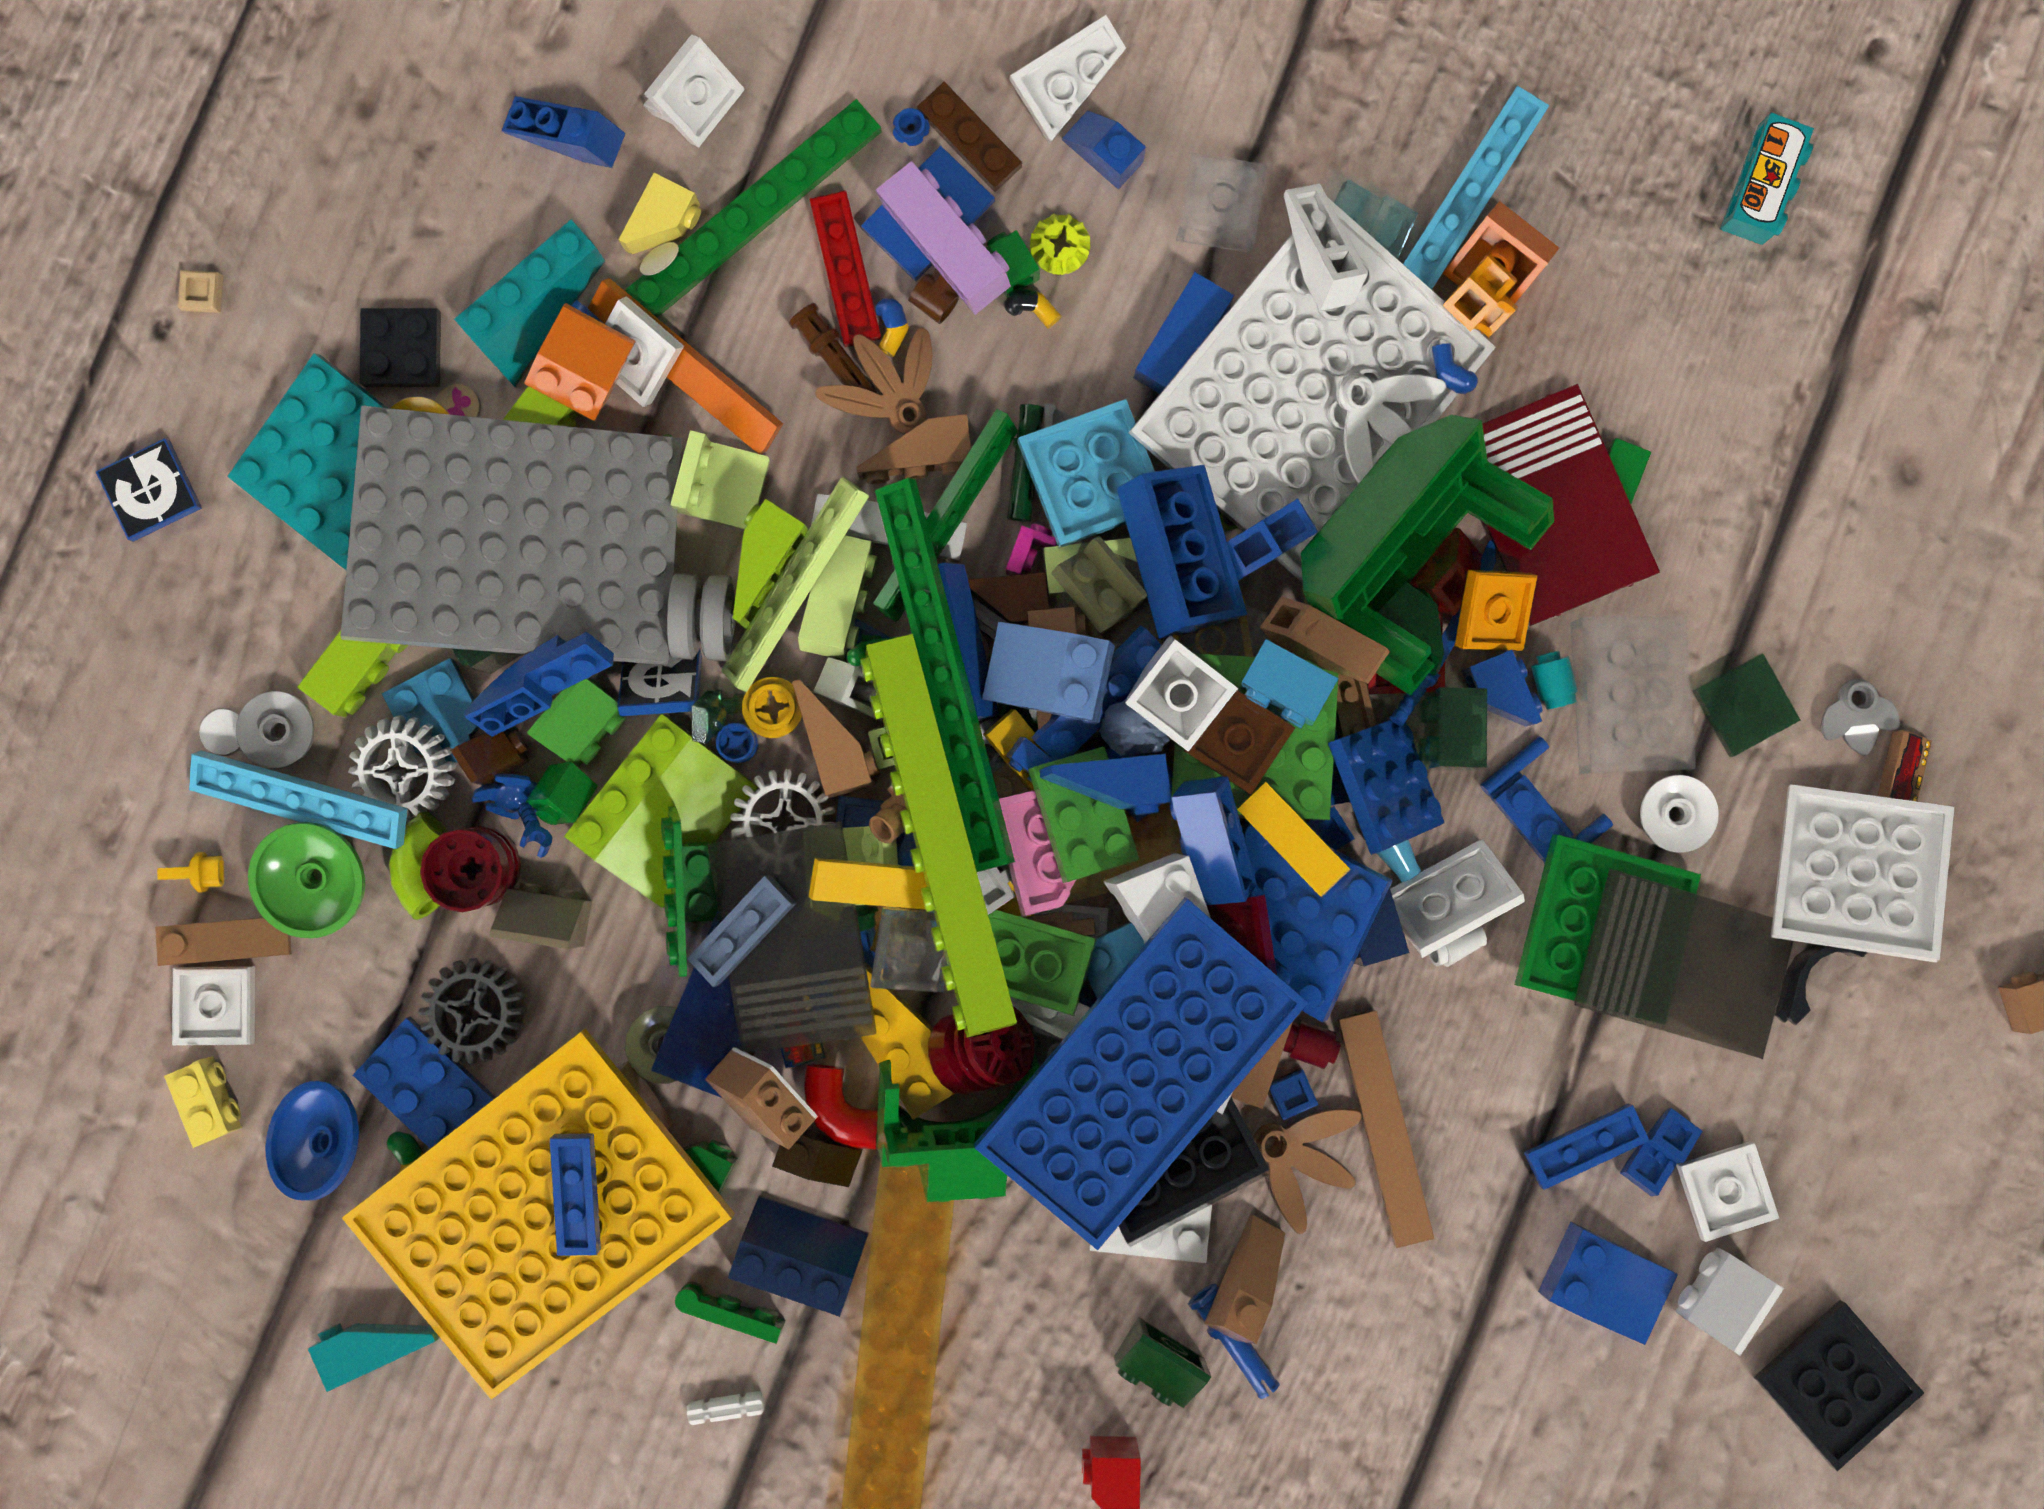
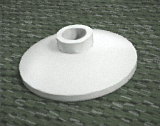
(1697, 813)

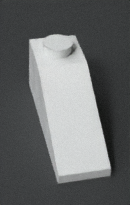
(1324, 248)

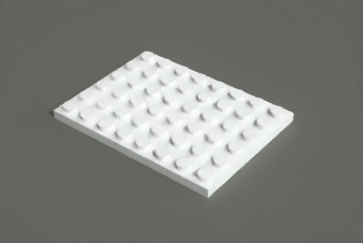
(1265, 383)

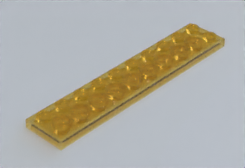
(898, 1345)

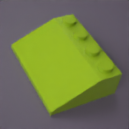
(661, 771)

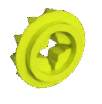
(1069, 258)

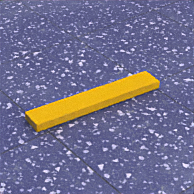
(875, 885)

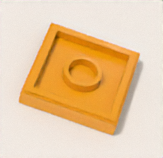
(1495, 610)

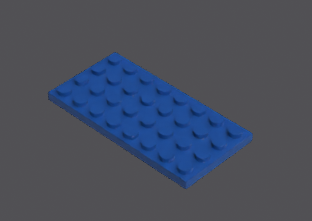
(1140, 1074)

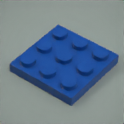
(1386, 785)

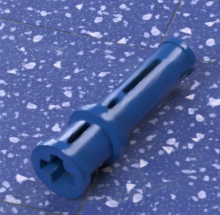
(1241, 1352)

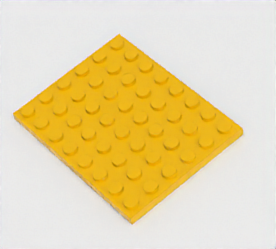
(475, 1216)

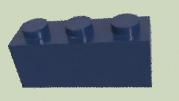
(798, 1255)

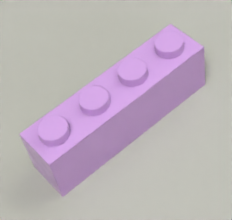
(943, 236)

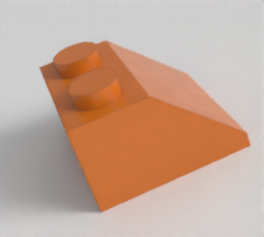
(1511, 243)
(579, 362)

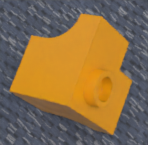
(1481, 297)

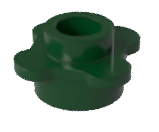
(866, 916)

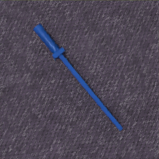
(1407, 705)

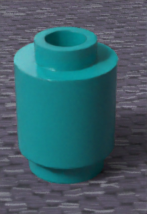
(1554, 680)

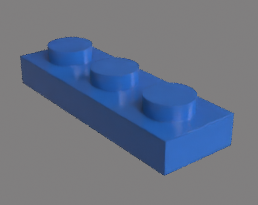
(1586, 1146)
(575, 1194)

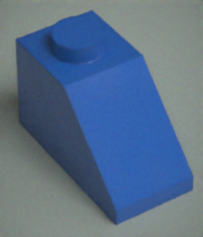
(1106, 147)

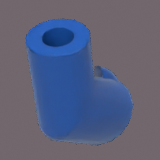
(1456, 377)

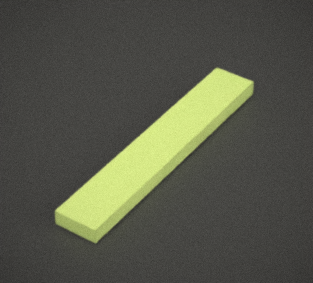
(794, 583)

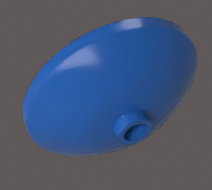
(312, 1140)

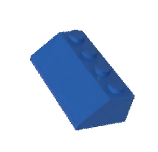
(1181, 550)

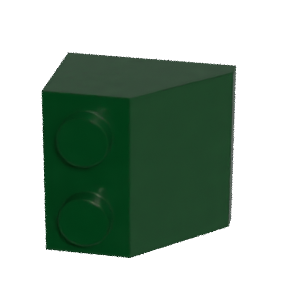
(1161, 1364)

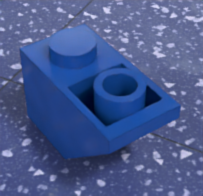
(1506, 688)

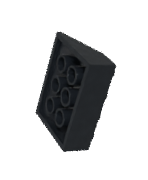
(1208, 1169)

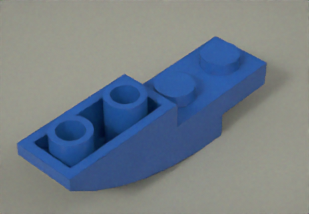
(1270, 538)
(532, 680)

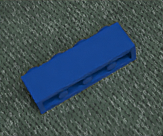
(968, 635)

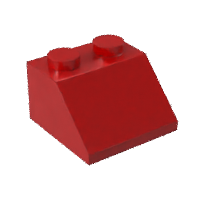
(1113, 1471)

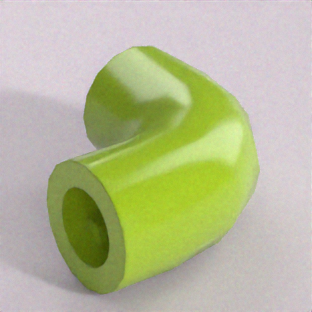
(406, 865)

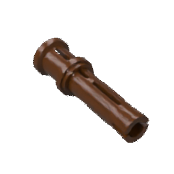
(825, 343)

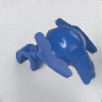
(510, 802)

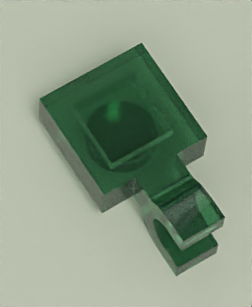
(710, 714)

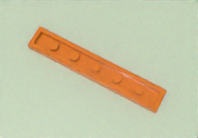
(704, 381)

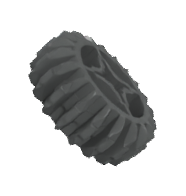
(466, 1025)

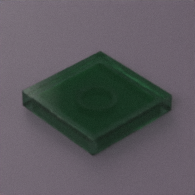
(1746, 705)

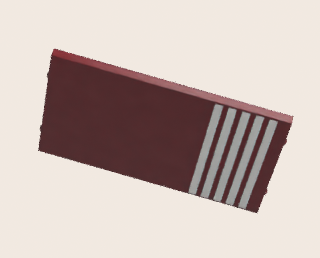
(1594, 533)

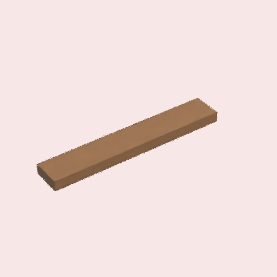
(1385, 1129)

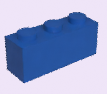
(1185, 328)
(1213, 839)

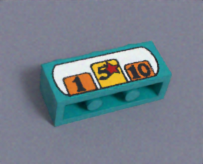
(1768, 179)

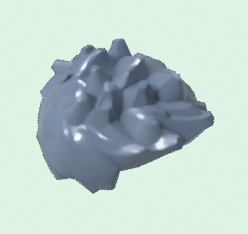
(1130, 733)

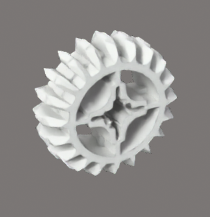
(403, 737)
(785, 794)

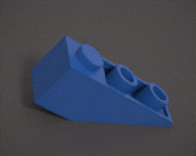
(565, 130)

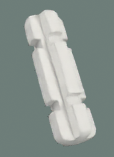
(725, 1407)

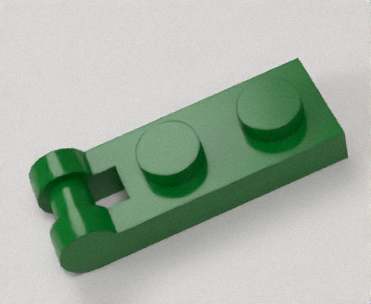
(729, 1313)

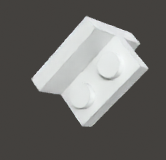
(693, 91)

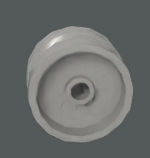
(701, 617)

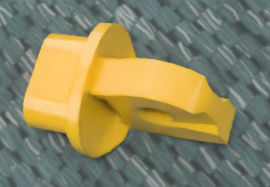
(202, 872)

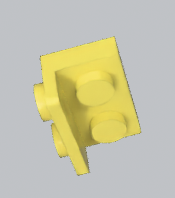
(204, 1101)

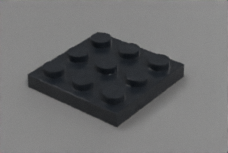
(1838, 1385)

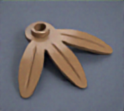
(885, 378)
(1289, 1152)

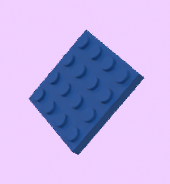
(1311, 934)

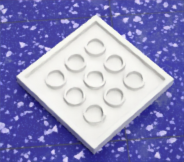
(1863, 873)

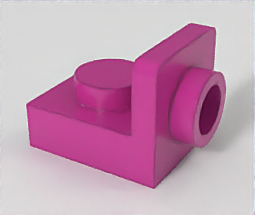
(1022, 554)

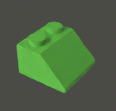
(578, 722)

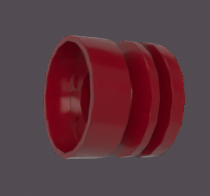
(448, 869)
(980, 1060)

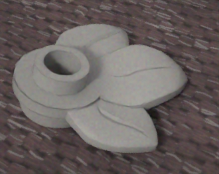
(1859, 722)

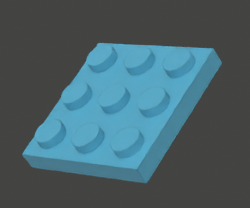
(1081, 467)

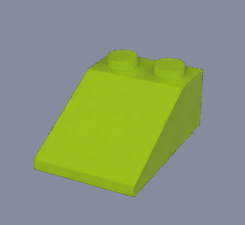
(765, 552)

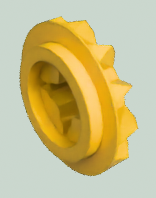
(759, 695)

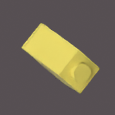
(660, 215)

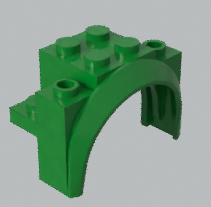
(942, 1150)

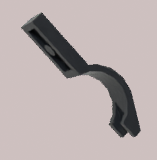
(1792, 999)

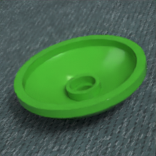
(285, 885)

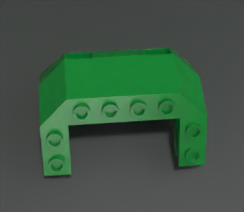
(1399, 522)

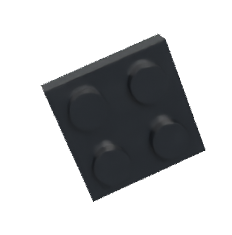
(400, 347)

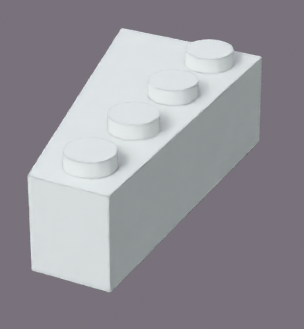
(1155, 890)

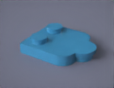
(436, 698)

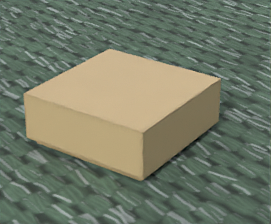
(200, 291)

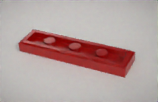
(845, 267)

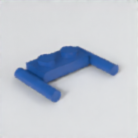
(1527, 807)

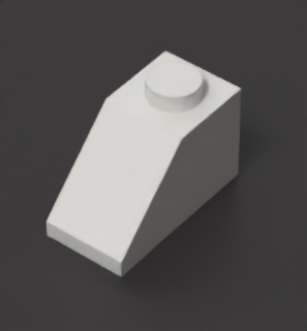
(846, 686)

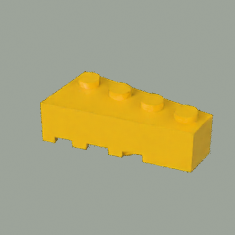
(904, 1040)

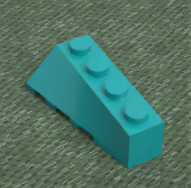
(523, 305)

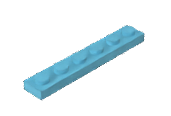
(1475, 186)
(298, 799)

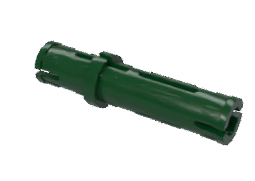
(1022, 485)

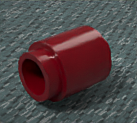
(1312, 1044)

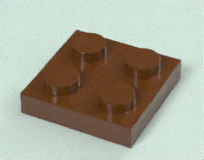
(1242, 742)

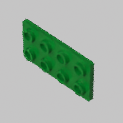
(691, 886)

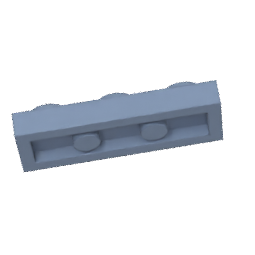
(741, 930)

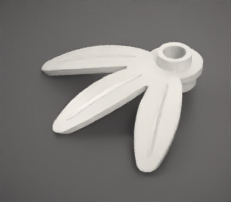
(1369, 408)

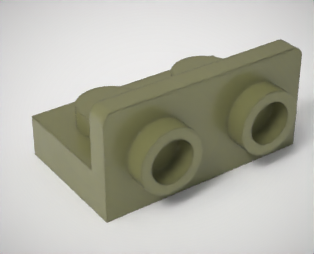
(1100, 584)

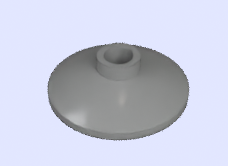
(257, 729)

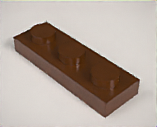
(969, 136)

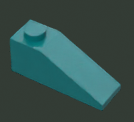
(363, 1348)

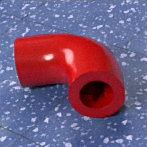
(835, 1115)

